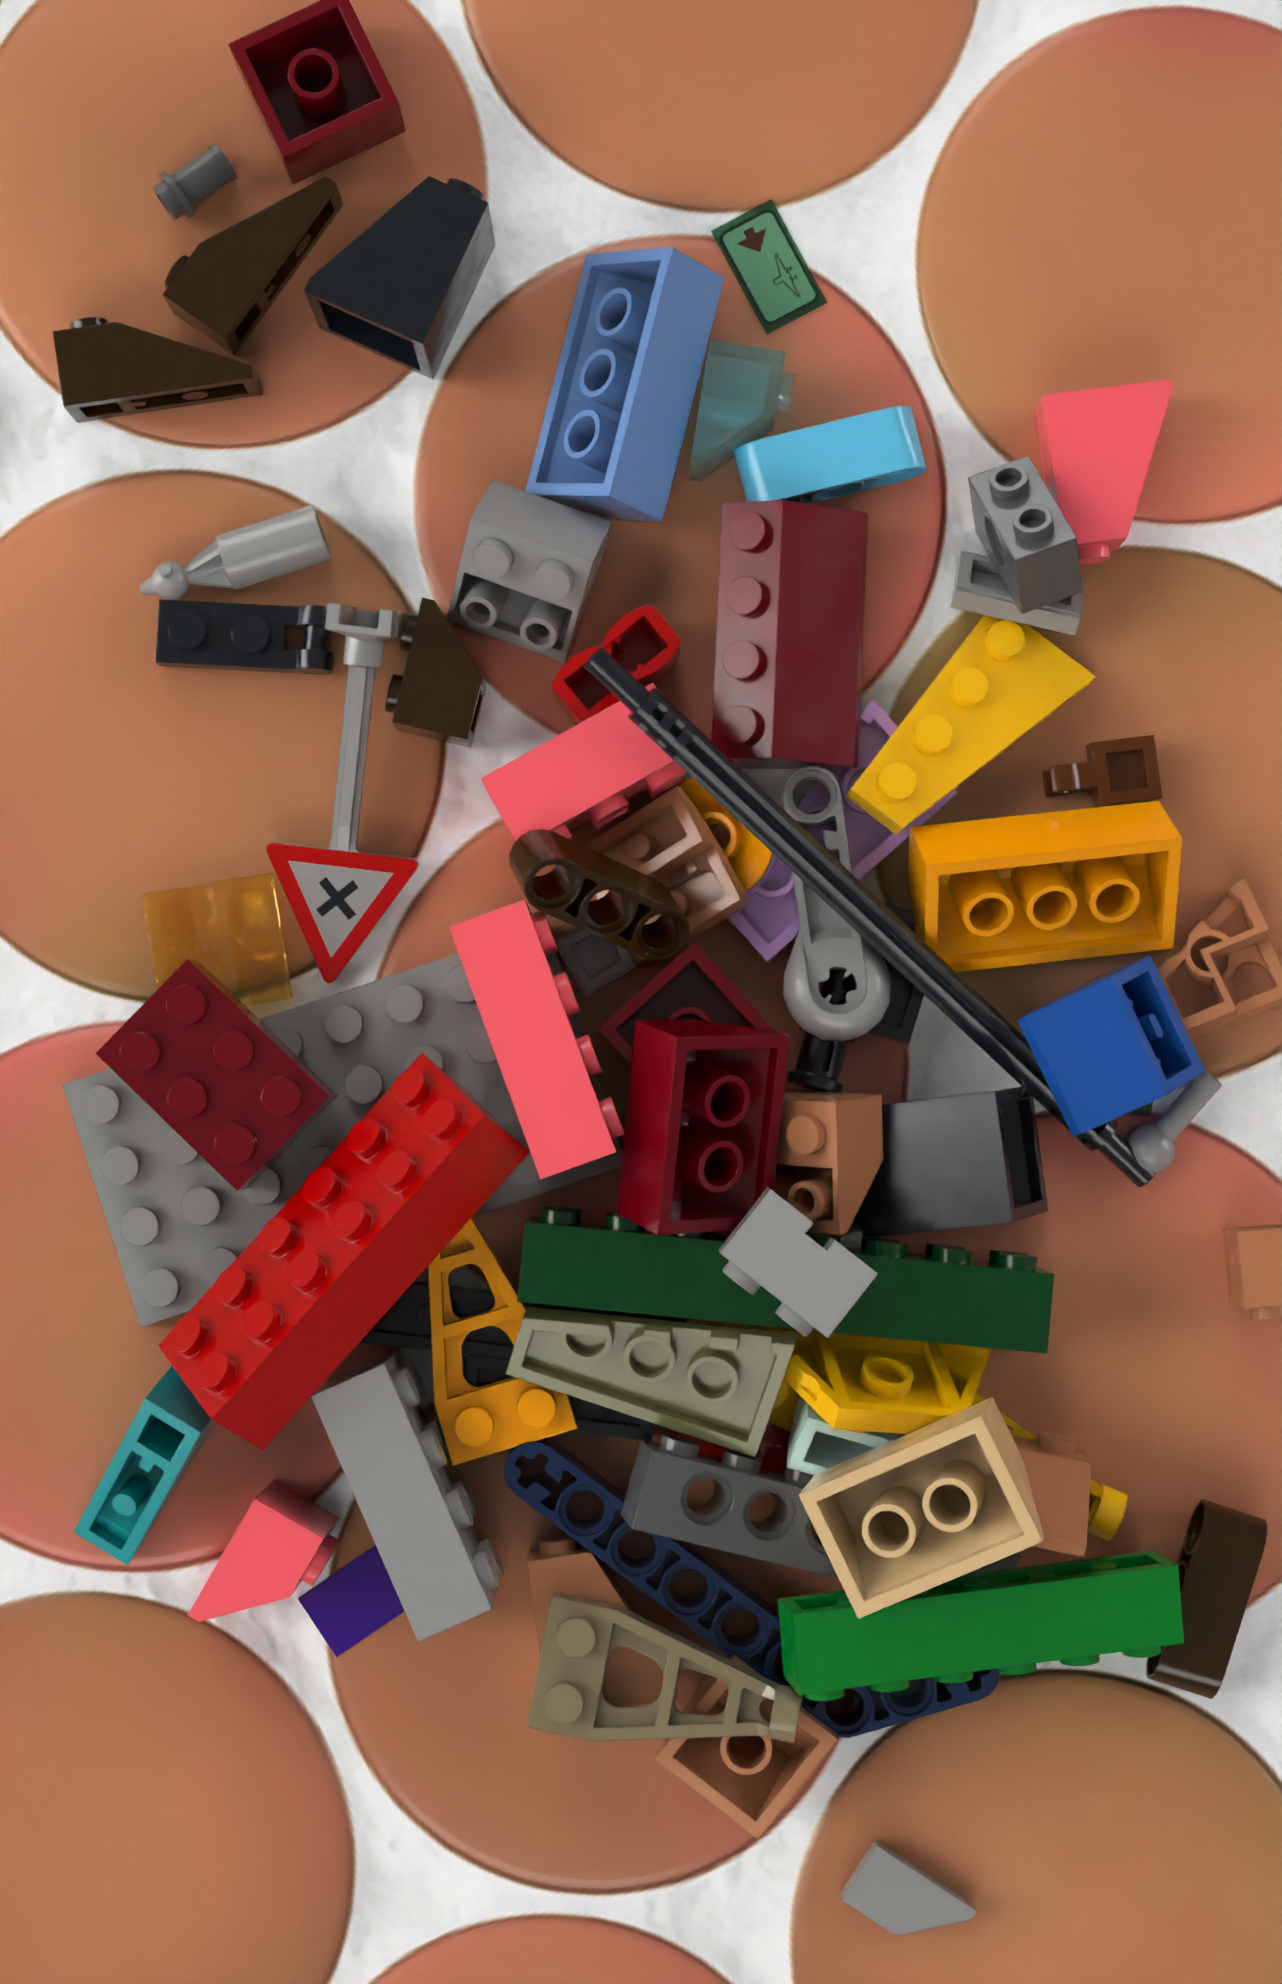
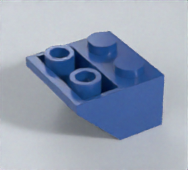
(1111, 1045)

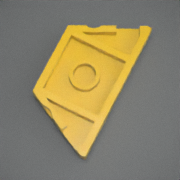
(882, 1381)

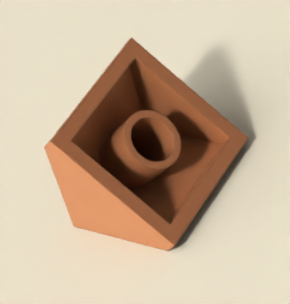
(745, 1774)

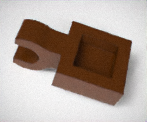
(1115, 772)

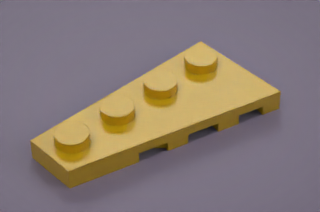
(976, 707)

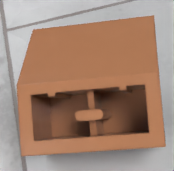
(828, 1155)

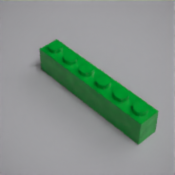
(984, 1623)

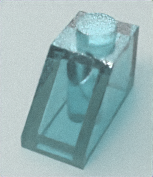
(737, 402)

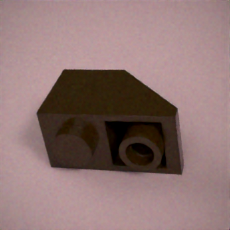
(440, 683)

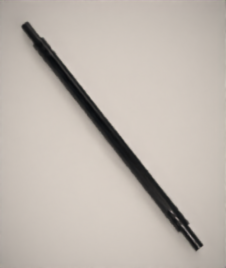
(847, 896)

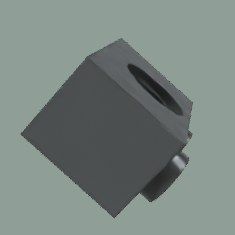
(1025, 534)

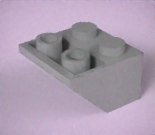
(527, 570)

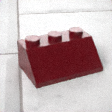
(700, 1124)

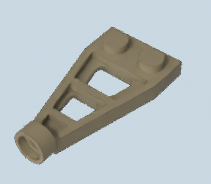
(574, 1669)

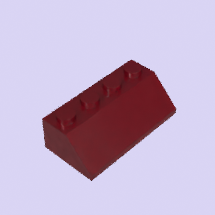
(789, 635)

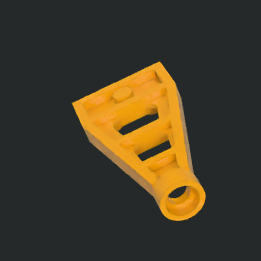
(495, 1414)

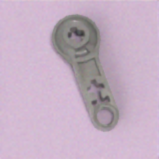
(828, 940)

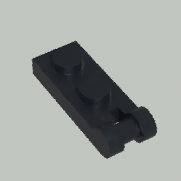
(242, 637)

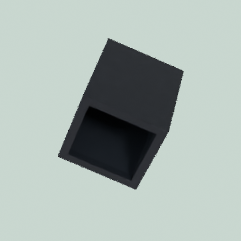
(408, 275)
(956, 1164)

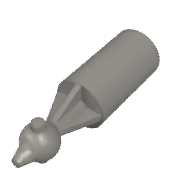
(247, 556)

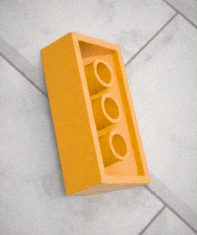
(1046, 885)

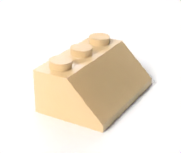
(924, 1508)

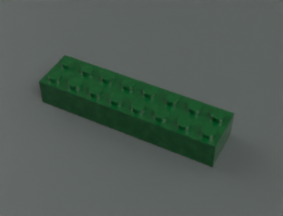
(681, 1275)

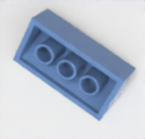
(625, 383)

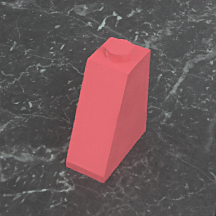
(1097, 457)

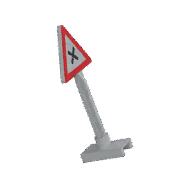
(337, 888)

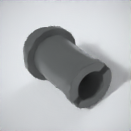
(194, 182)

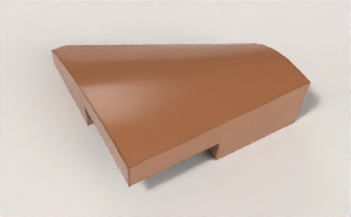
(1225, 967)

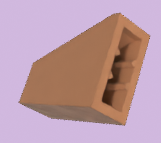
(573, 1570)

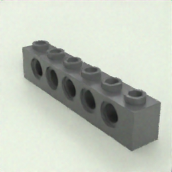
(659, 1506)

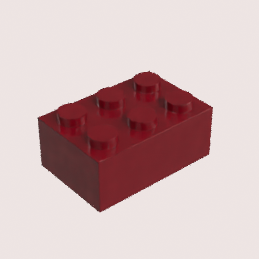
(216, 1074)

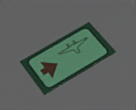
(769, 266)

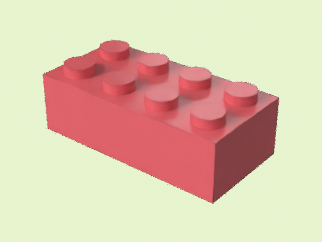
(534, 1038)

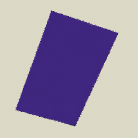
(353, 1602)

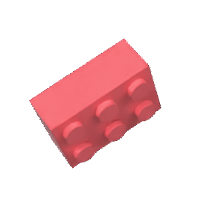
(582, 776)

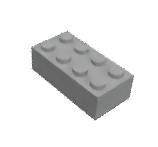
(408, 1494)

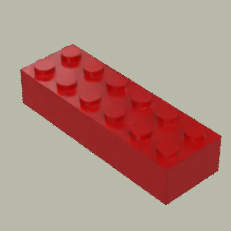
(341, 1252)

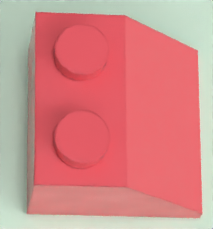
(269, 1555)

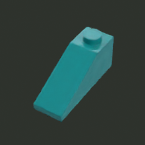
(146, 1468)

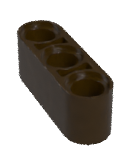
(581, 875)
(1215, 1583)

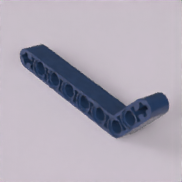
(719, 1597)

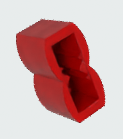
(636, 641)

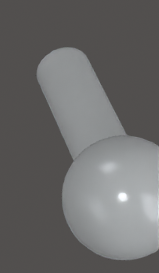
(1154, 1143)

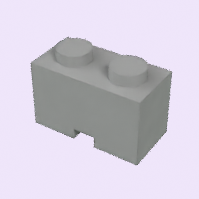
(809, 1279)

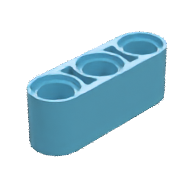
(833, 458)

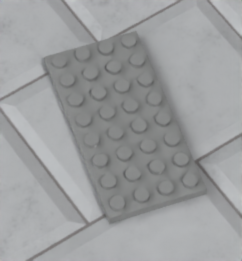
(185, 1224)

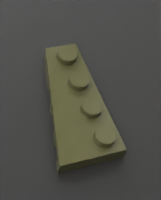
(666, 1372)

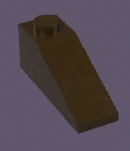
(245, 267)
(128, 371)

